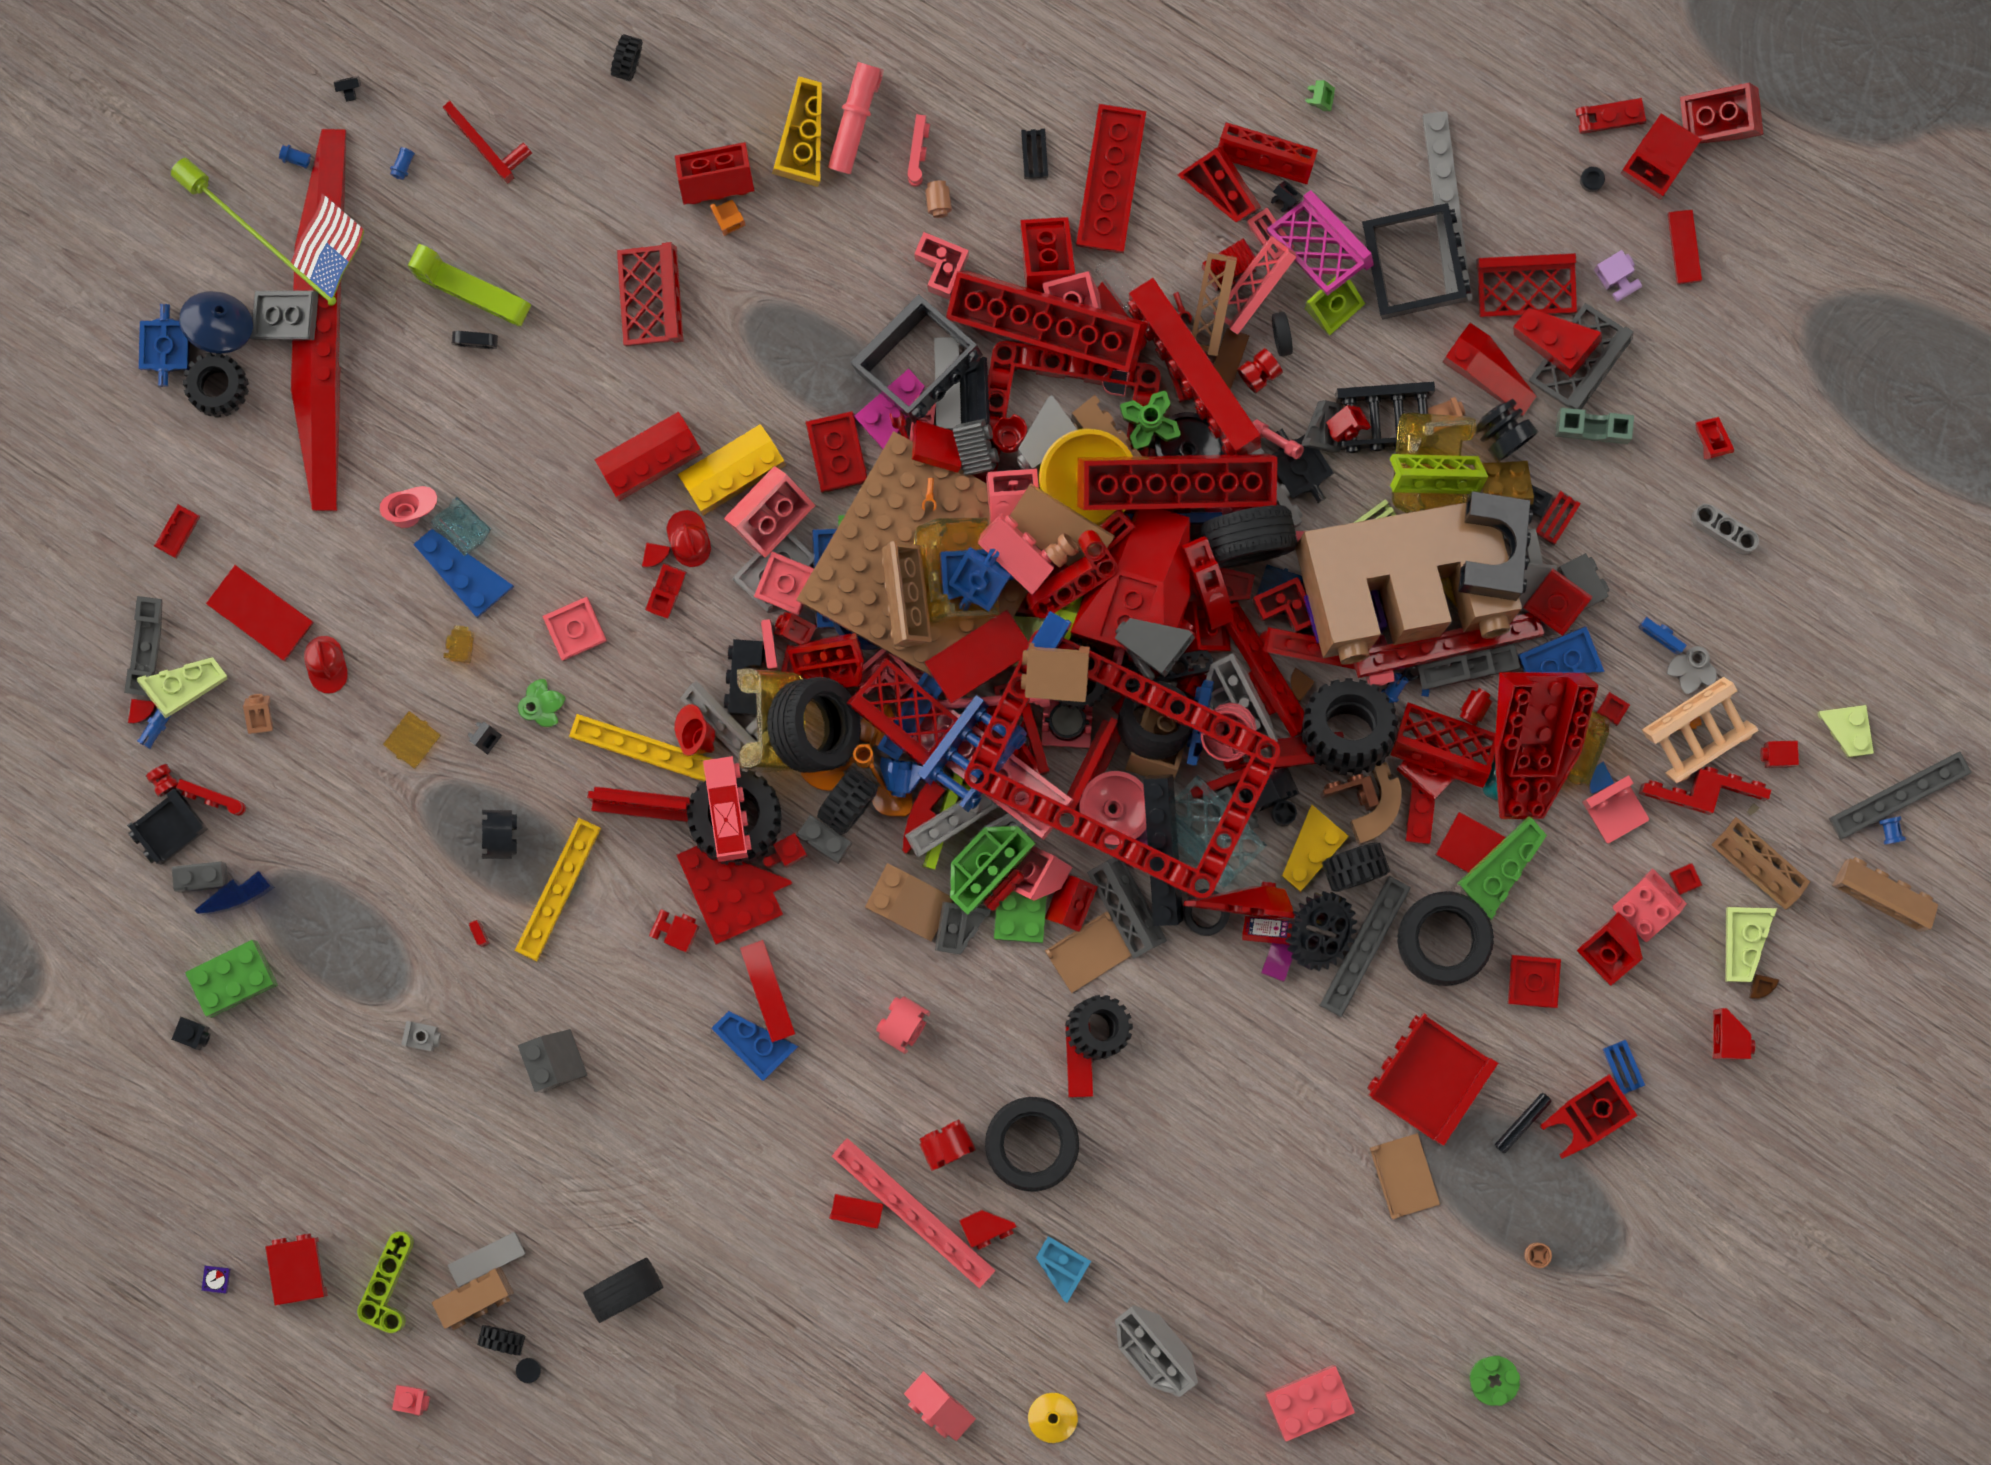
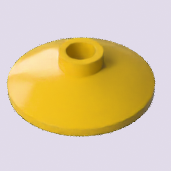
(1052, 1404)

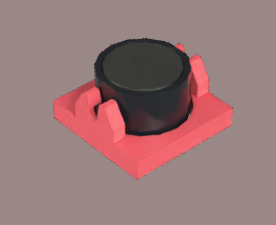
(1066, 725)

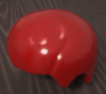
(1009, 433)

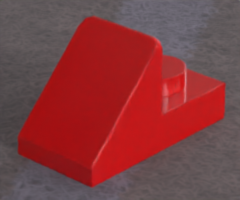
(1714, 438)

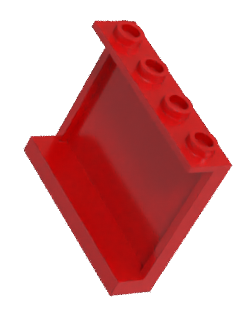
(1431, 1079)

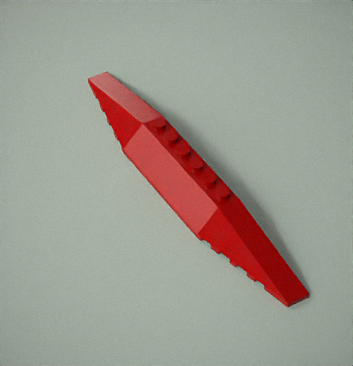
(316, 361)

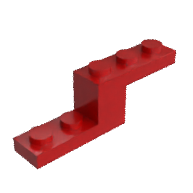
(1705, 790)

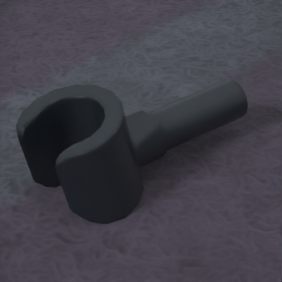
(1407, 674)

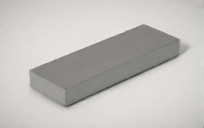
(486, 1259)

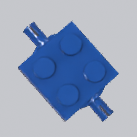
(163, 346)
(979, 579)

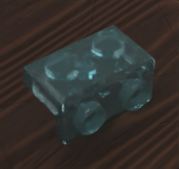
(461, 526)

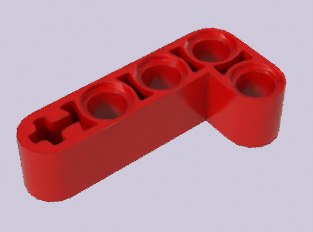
(1048, 598)

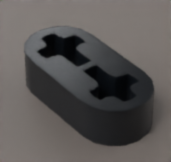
(474, 340)

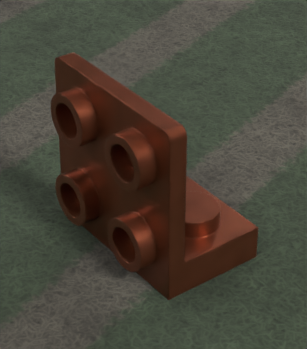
(1365, 795)

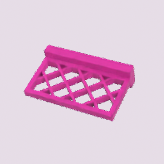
(1339, 235)

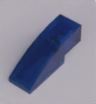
(236, 895)

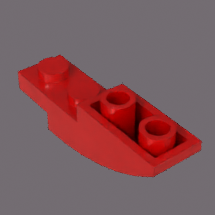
(1209, 582)

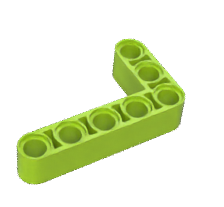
(430, 269)

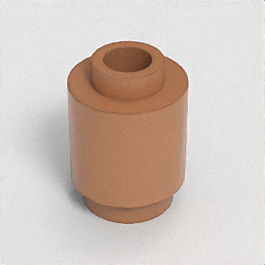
(938, 199)

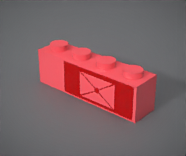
(725, 808)

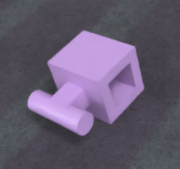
(1615, 272)

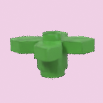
(1155, 410)

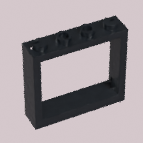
(1459, 264)
(893, 334)

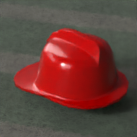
(688, 538)
(325, 664)
(693, 732)

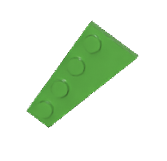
(1497, 872)

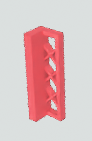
(1265, 284)

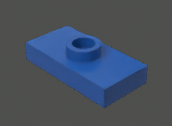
(1662, 635)

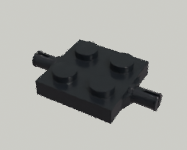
(1303, 473)

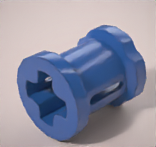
(1892, 830)

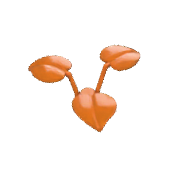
(864, 758)

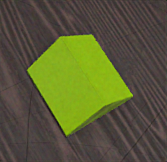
(1335, 308)

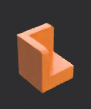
(728, 217)

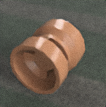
(1062, 549)
(1541, 1257)

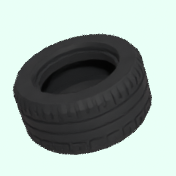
(1250, 535)
(787, 730)
(1477, 922)
(1068, 1144)

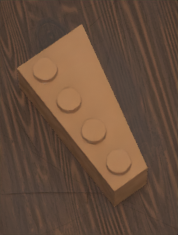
(1091, 416)

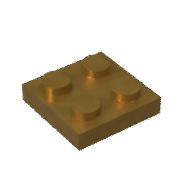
(1509, 480)

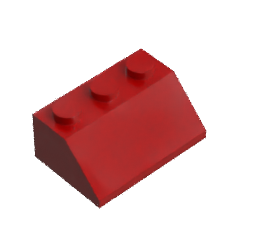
(714, 173)

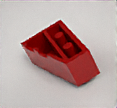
(1221, 184)

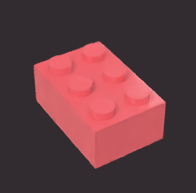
(769, 511)
(1309, 1403)

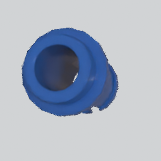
(294, 156)
(402, 163)
(1394, 689)

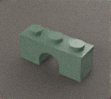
(1602, 428)

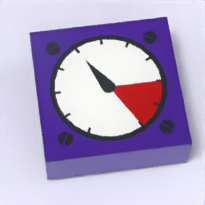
(216, 1279)

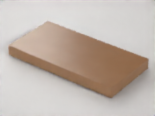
(1049, 518)

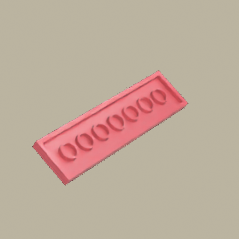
(1013, 769)

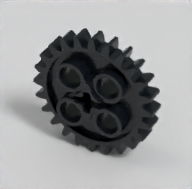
(1327, 913)

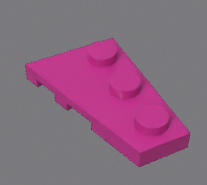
(876, 416)

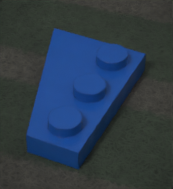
(1564, 654)
(1203, 697)

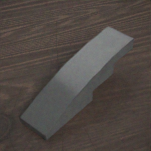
(1468, 667)

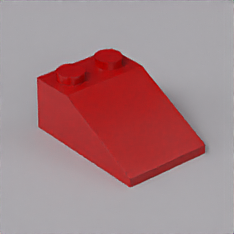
(1723, 113)
(1046, 251)

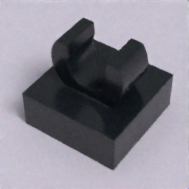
(348, 85)
(1286, 193)
(1540, 502)
(484, 737)

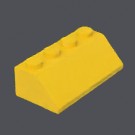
(731, 469)

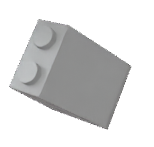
(1045, 430)

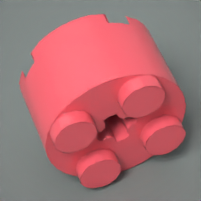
(902, 1024)

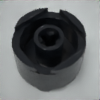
(498, 834)

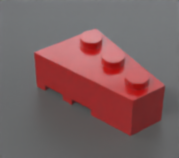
(1557, 340)

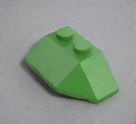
(986, 863)

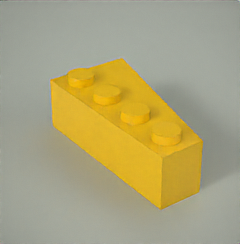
(800, 142)

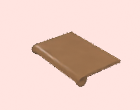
(1088, 952)
(1404, 1176)

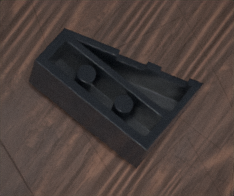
(1278, 788)

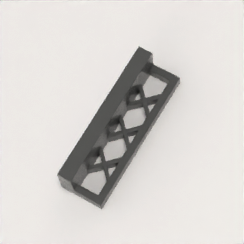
(1130, 903)

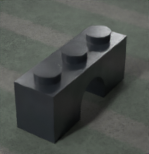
(744, 655)

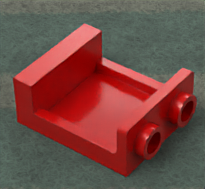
(295, 1270)

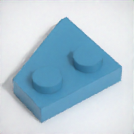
(1062, 1266)

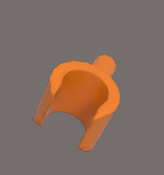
(929, 495)

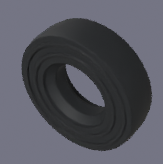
(1282, 334)

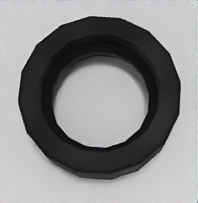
(1204, 931)

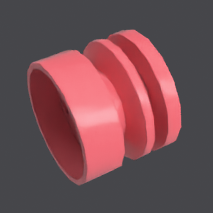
(1235, 712)

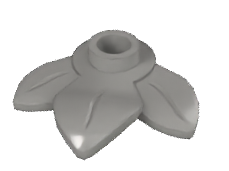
(1692, 673)

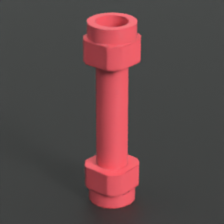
(1290, 447)

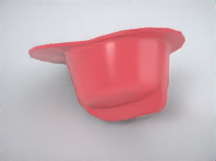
(408, 506)

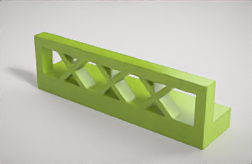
(1440, 479)

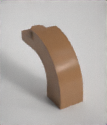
(1375, 823)

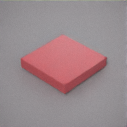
(783, 582)
(574, 628)

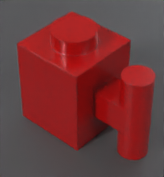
(788, 851)
(679, 933)

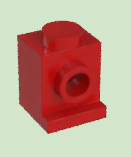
(1347, 423)

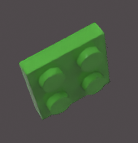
(1020, 919)

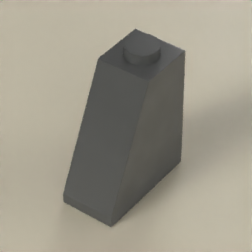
(1154, 643)

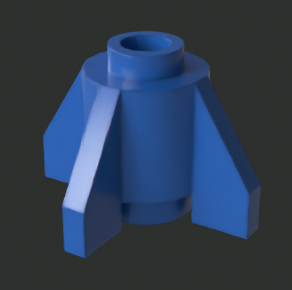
(900, 775)

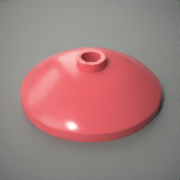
(1125, 794)

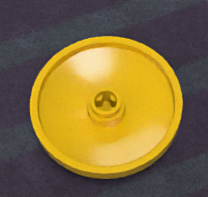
(1060, 466)

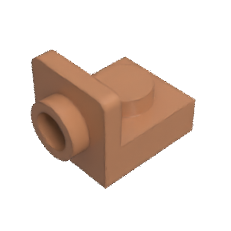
(1450, 407)
(258, 714)

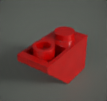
(984, 1226)

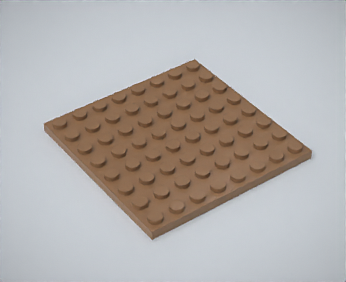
(888, 508)

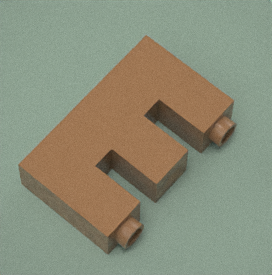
(1405, 562)

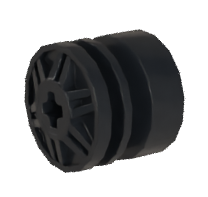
(1505, 430)

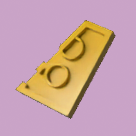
(1315, 843)

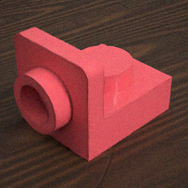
(410, 1400)

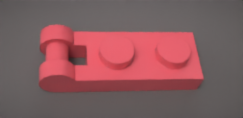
(918, 152)

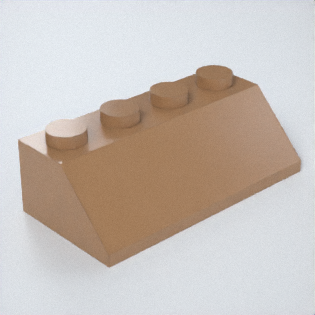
(906, 594)
(1886, 895)

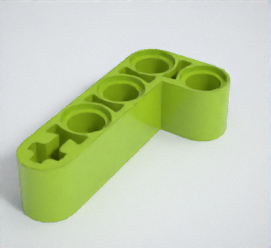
(390, 1280)

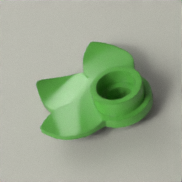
(544, 701)

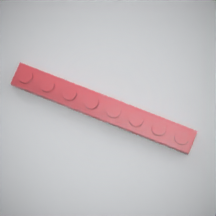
(913, 1213)

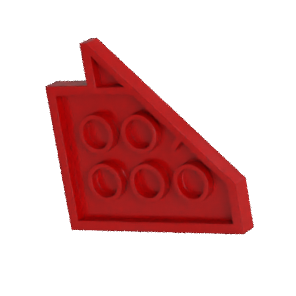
(730, 895)

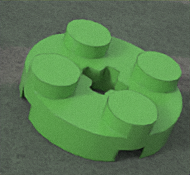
(1498, 1394)

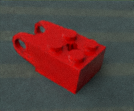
(1585, 1122)

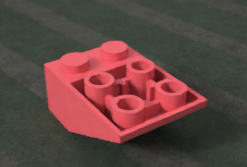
(1006, 490)

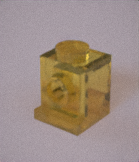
(459, 645)

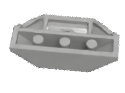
(1235, 686)
(1155, 1351)

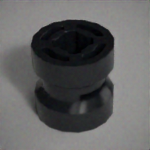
(1286, 810)

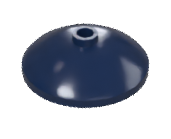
(212, 330)

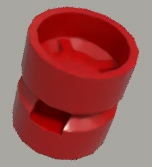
(1260, 370)

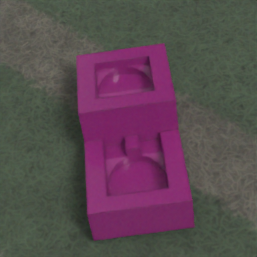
(1277, 962)

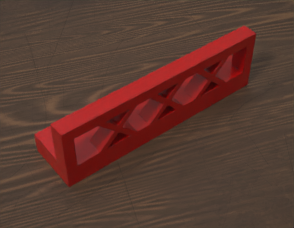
(1266, 155)
(1032, 732)

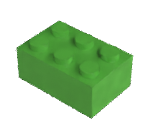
(231, 978)

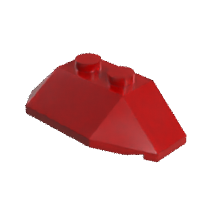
(830, 657)

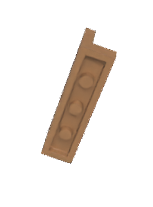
(1222, 305)
(1759, 865)

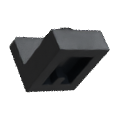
(191, 1033)

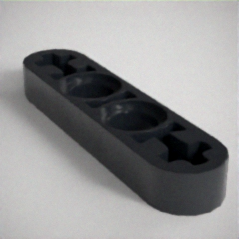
(1171, 676)

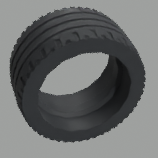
(1144, 742)
(623, 1290)

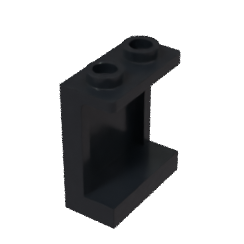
(167, 828)

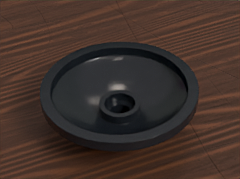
(1193, 438)

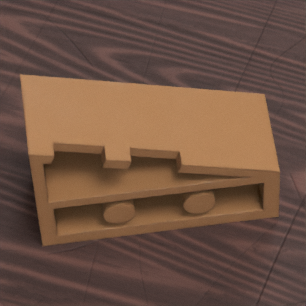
(473, 1299)

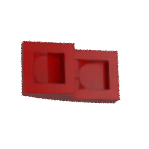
(666, 591)

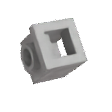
(410, 1036)

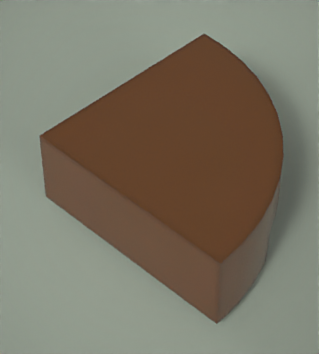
(1300, 684)
(1762, 986)

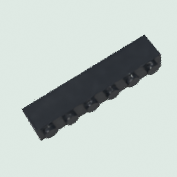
(1162, 836)

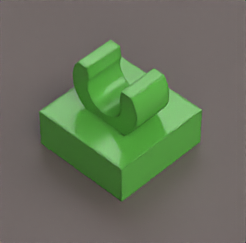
(1322, 96)

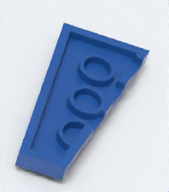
(465, 575)

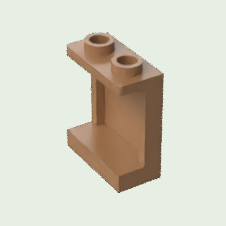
(1056, 673)

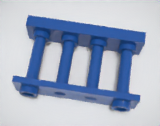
(948, 751)

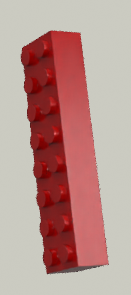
(1046, 320)
(1194, 370)
(1176, 482)

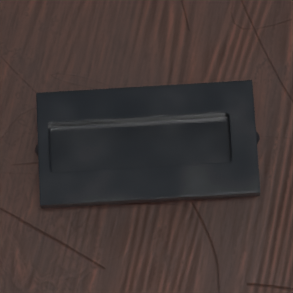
(975, 393)

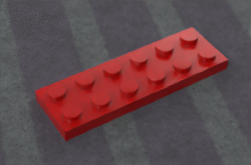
(1111, 178)

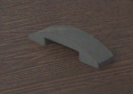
(145, 643)

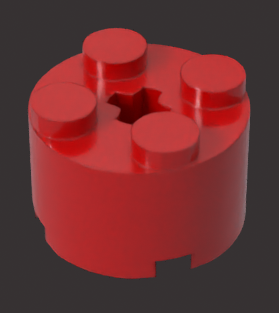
(946, 1146)

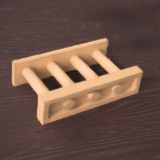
(1680, 718)

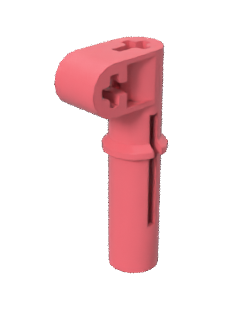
(864, 84)

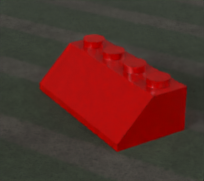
(648, 456)

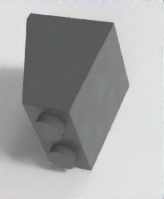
(552, 1060)

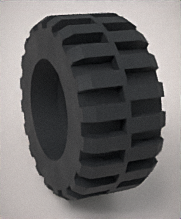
(1353, 699)
(763, 833)

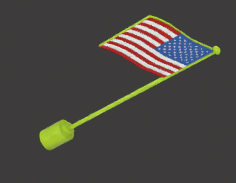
(323, 248)

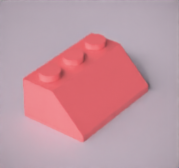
(1017, 552)

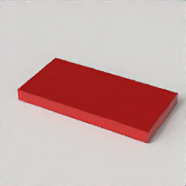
(259, 613)
(977, 656)

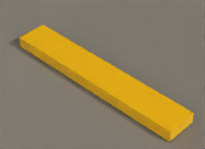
(638, 747)
(558, 889)

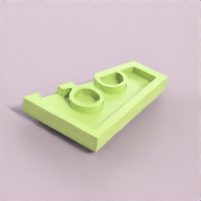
(181, 686)
(1745, 940)

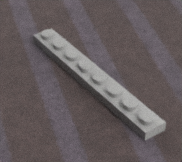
(1444, 190)

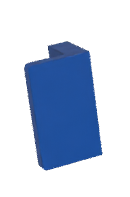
(1051, 631)

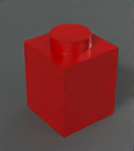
(1780, 754)

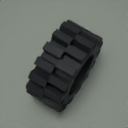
(626, 57)
(501, 1340)

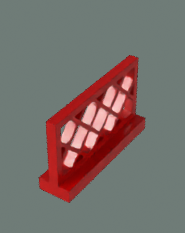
(1526, 263)
(670, 291)
(887, 726)
(1441, 758)
(1096, 759)
(639, 804)

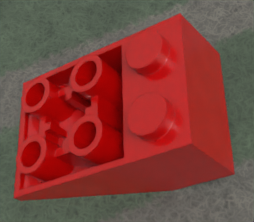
(1660, 156)

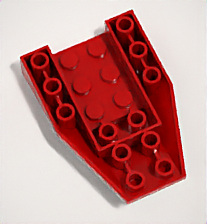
(1149, 580)
(1538, 737)

